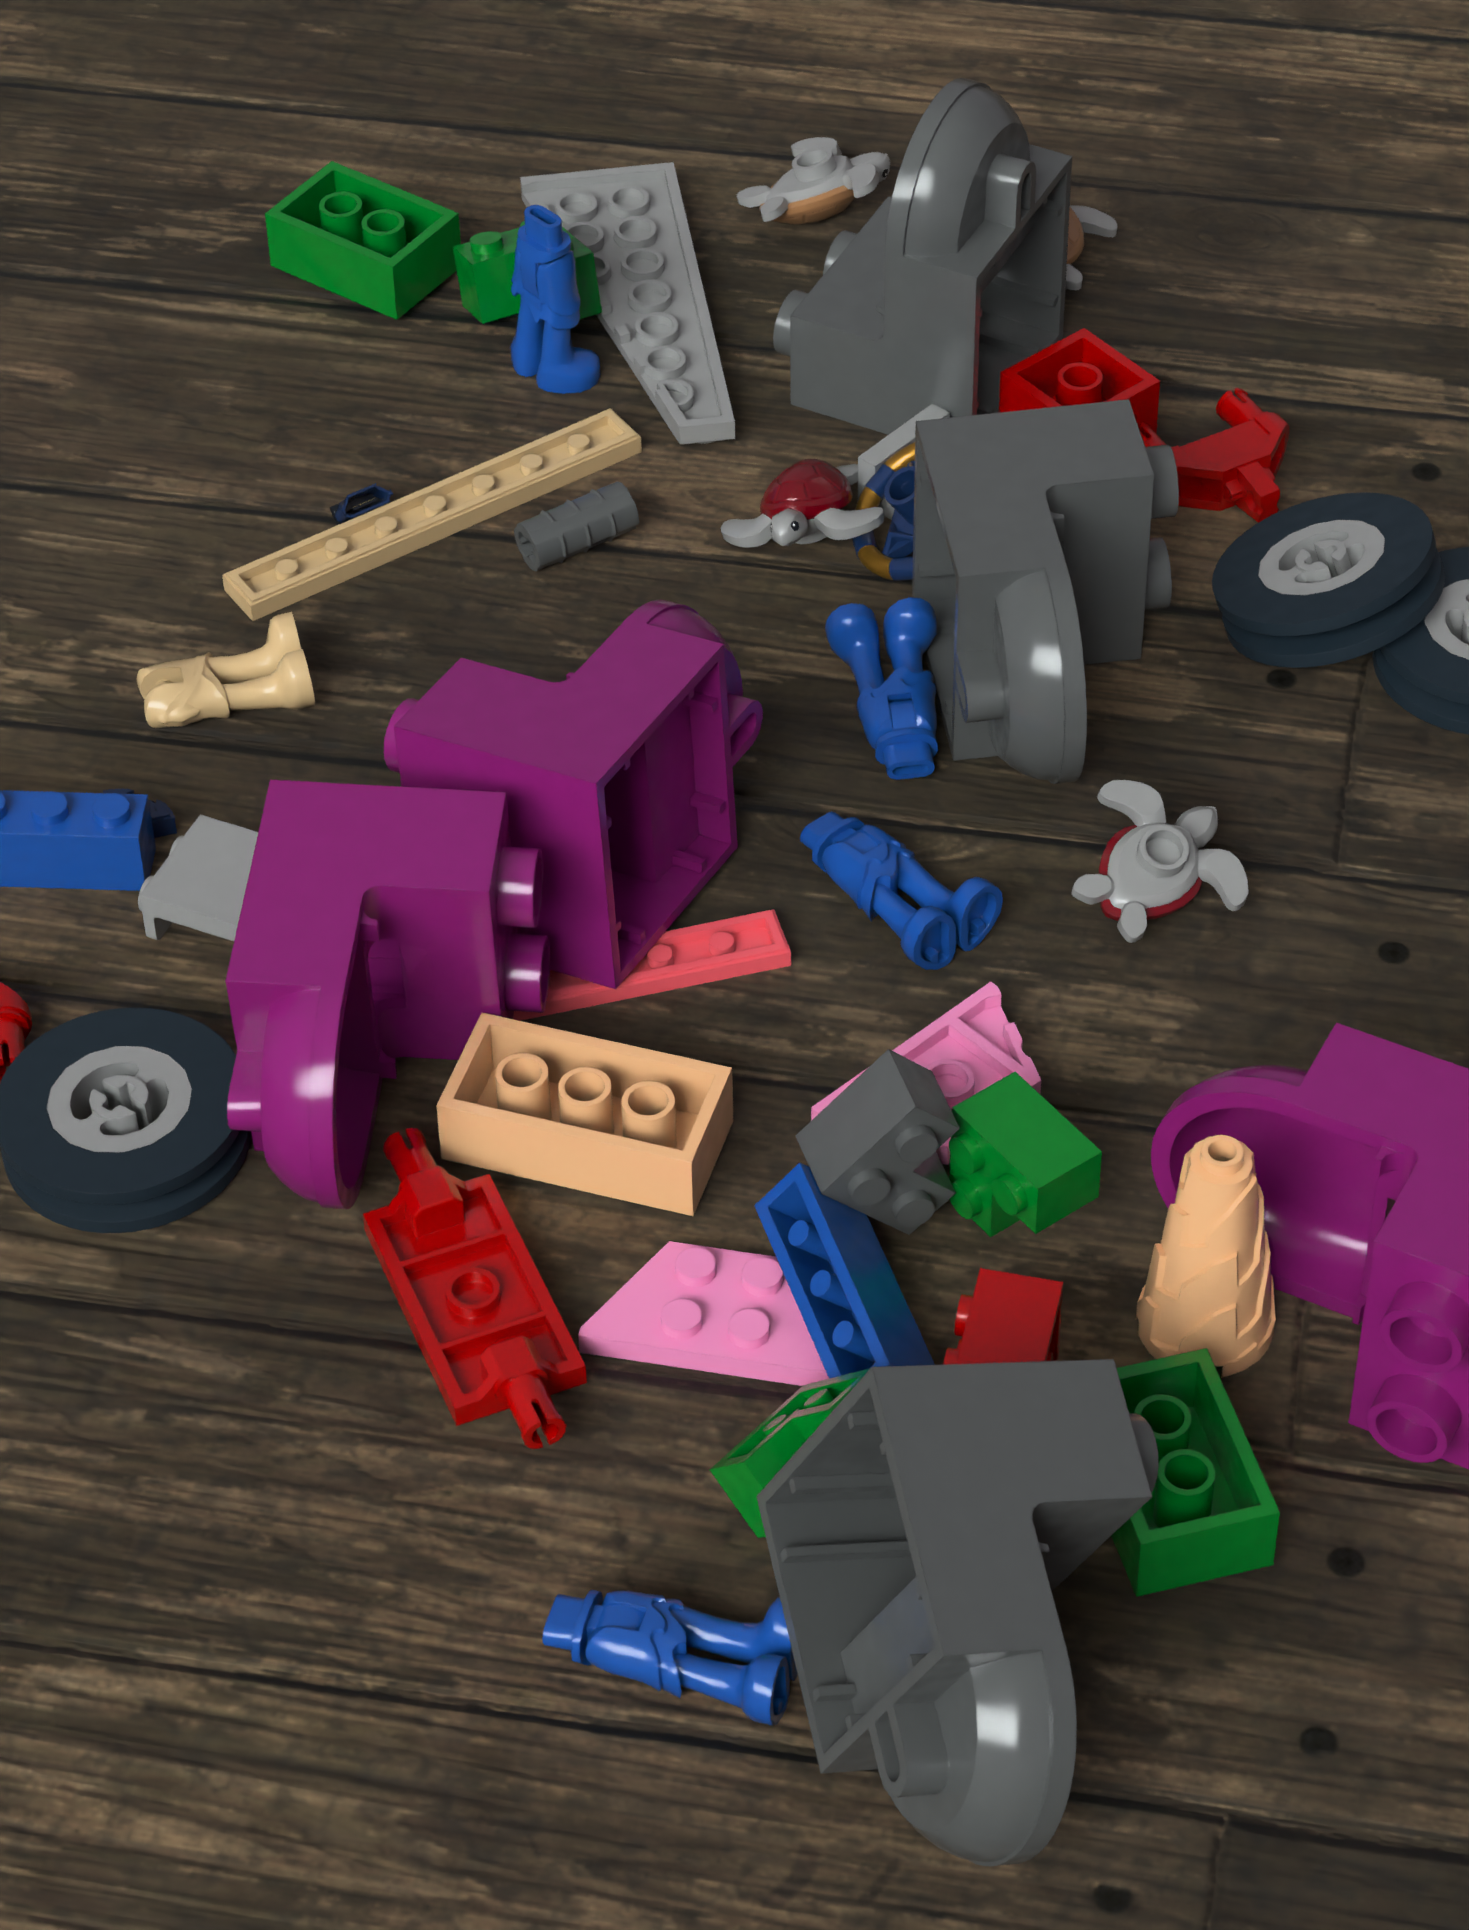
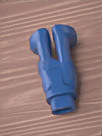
(548, 308)
(896, 712)
(872, 869)
(649, 1639)

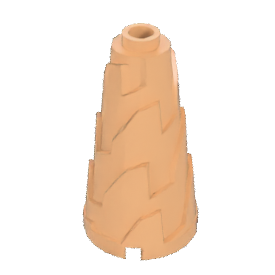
(1213, 1266)

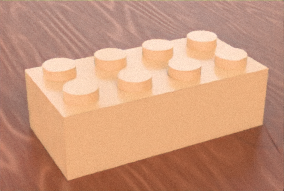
(586, 1113)

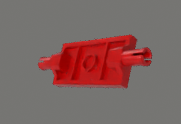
(472, 1295)

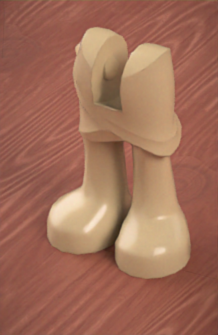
(212, 686)

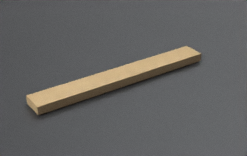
(430, 514)

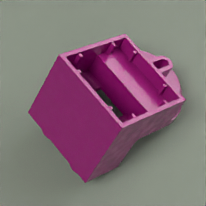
(604, 772)
(366, 939)
(1361, 1215)

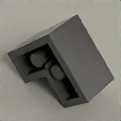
(881, 1144)

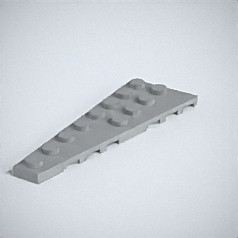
(647, 287)

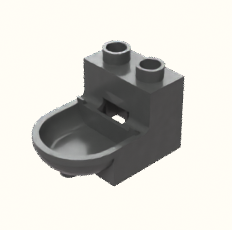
(942, 278)
(1034, 568)
(923, 1575)

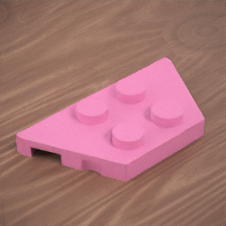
(965, 1052)
(708, 1315)

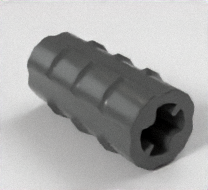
(576, 526)

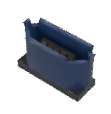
(360, 503)

